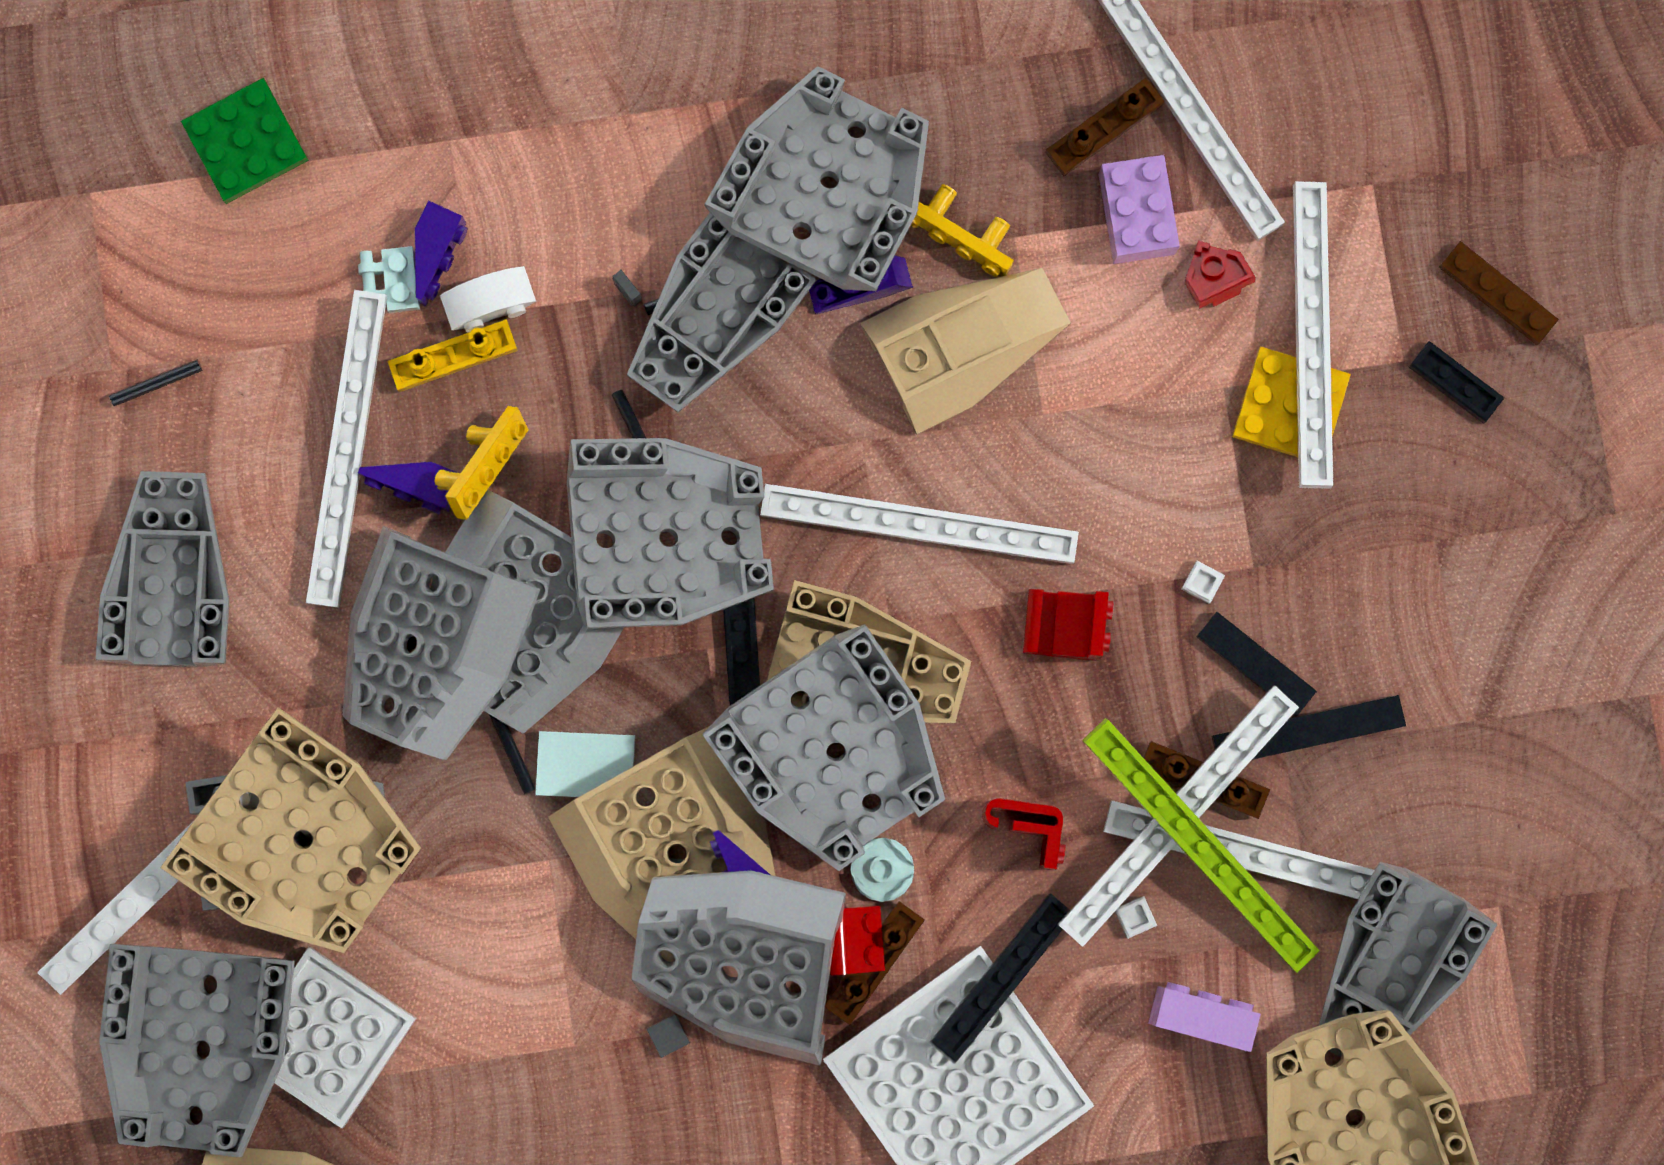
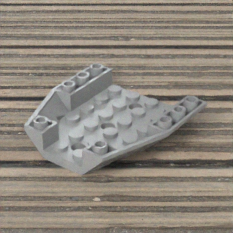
(777, 186)
(652, 488)
(556, 645)
(462, 652)
(783, 760)
(764, 930)
(151, 1036)

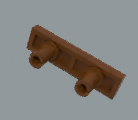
(1104, 127)
(1178, 768)
(857, 988)

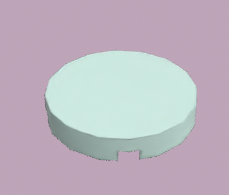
(883, 870)

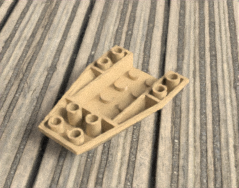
(963, 341)
(927, 667)

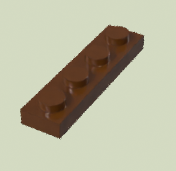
(1498, 293)

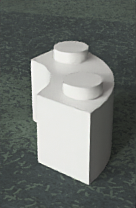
(488, 298)

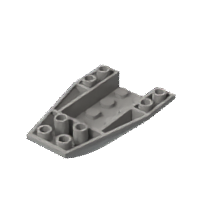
(714, 313)
(166, 579)
(1404, 949)

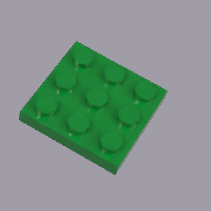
(244, 141)

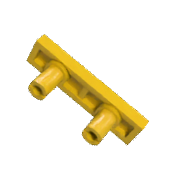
(966, 244)
(452, 355)
(494, 451)

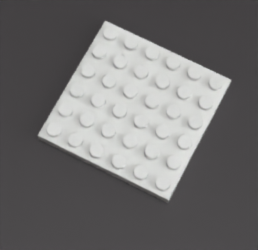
(982, 1110)

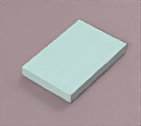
(580, 761)

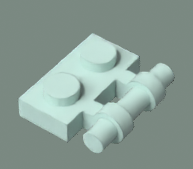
(399, 277)

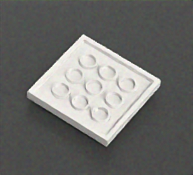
(337, 1037)

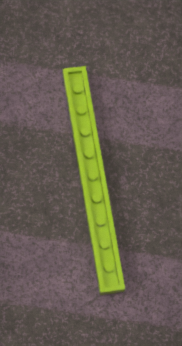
(1200, 845)

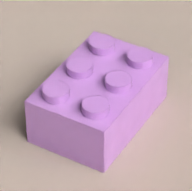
(1138, 209)
(1204, 1016)

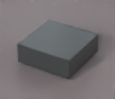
(626, 288)
(668, 1035)

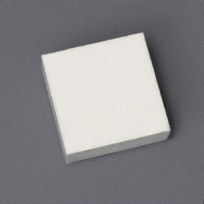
(1203, 582)
(1135, 917)

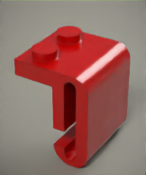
(1067, 624)
(1052, 851)
(858, 942)

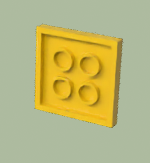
(1270, 402)

